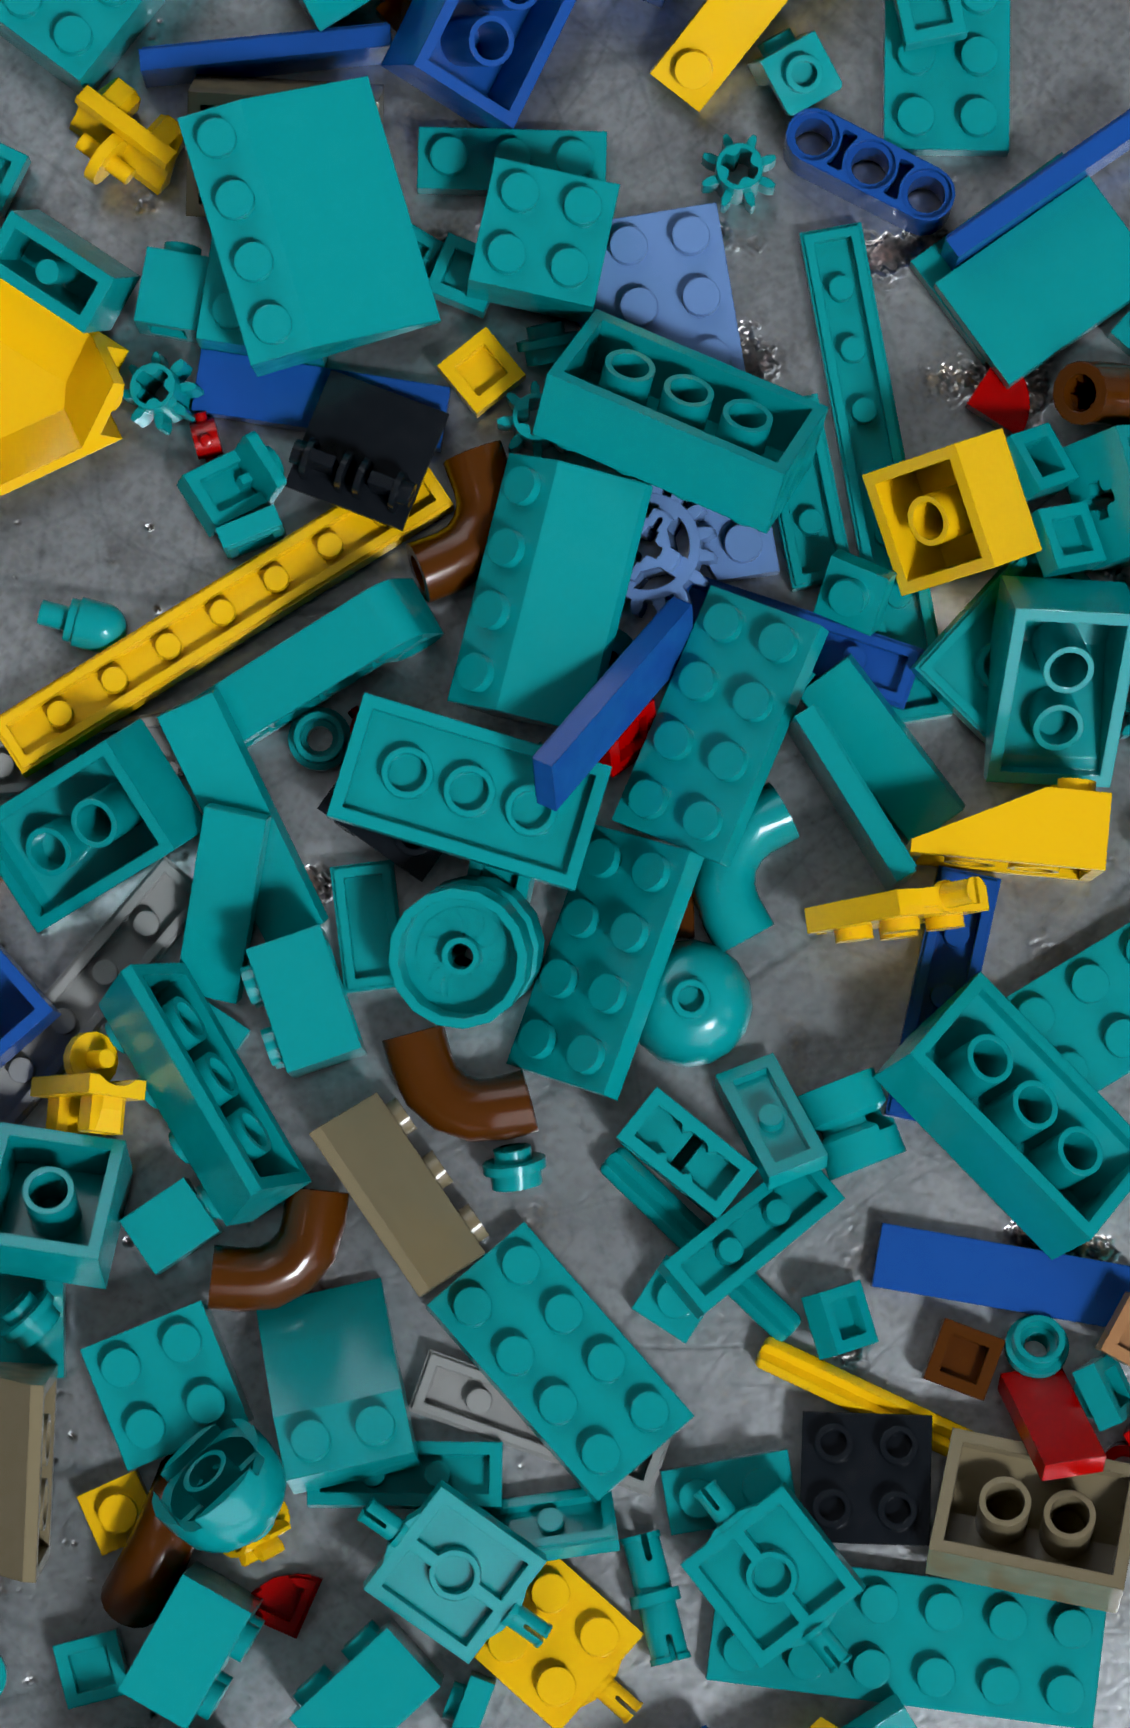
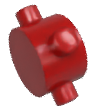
(206, 437)

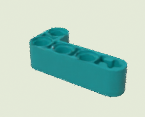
(329, 655)

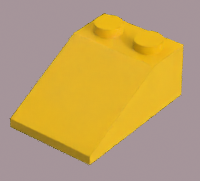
(1040, 834)

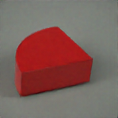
(999, 405)
(287, 1601)

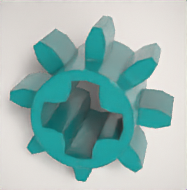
(728, 160)
(178, 401)
(522, 431)

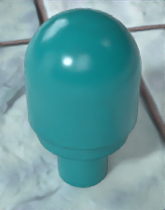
(85, 622)

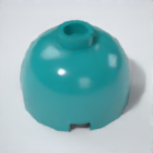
(698, 1006)
(222, 1488)

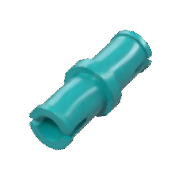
(655, 1598)

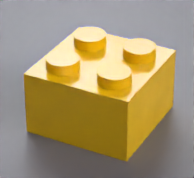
(952, 512)

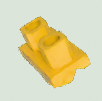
(119, 142)
(85, 1097)

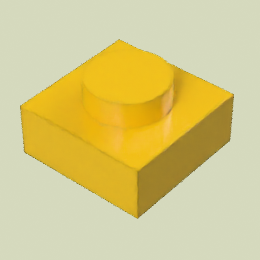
(481, 372)
(114, 1510)

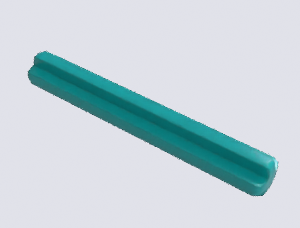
(682, 1226)

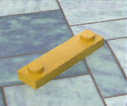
(712, 46)

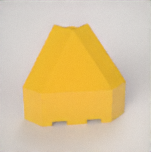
(52, 390)

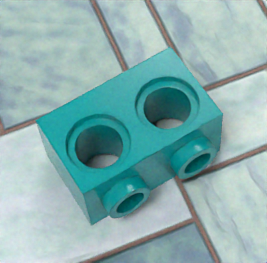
(686, 1153)

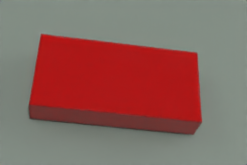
(1052, 1425)

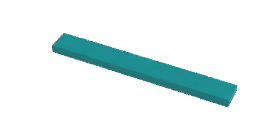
(864, 420)

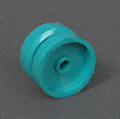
(433, 968)

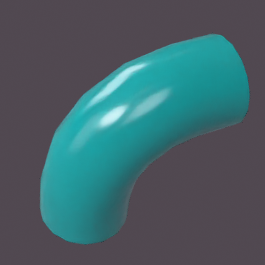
(729, 896)

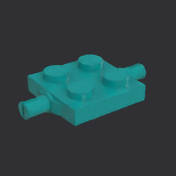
(455, 1572)
(773, 1575)

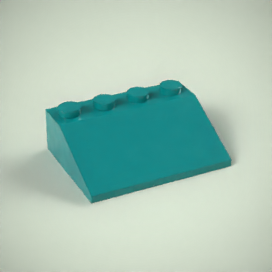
(308, 222)

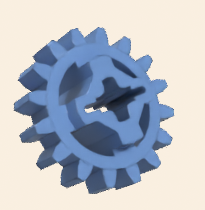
(685, 571)

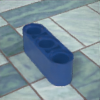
(853, 144)

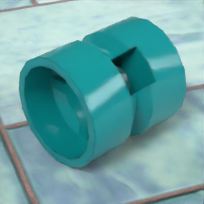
(852, 1123)

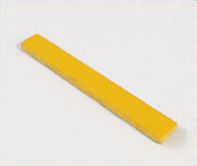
(204, 628)

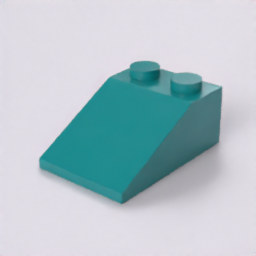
(1057, 680)
(93, 825)
(336, 1387)

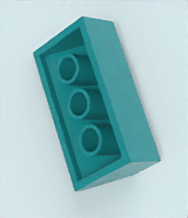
(549, 589)
(201, 1091)
(1014, 1116)

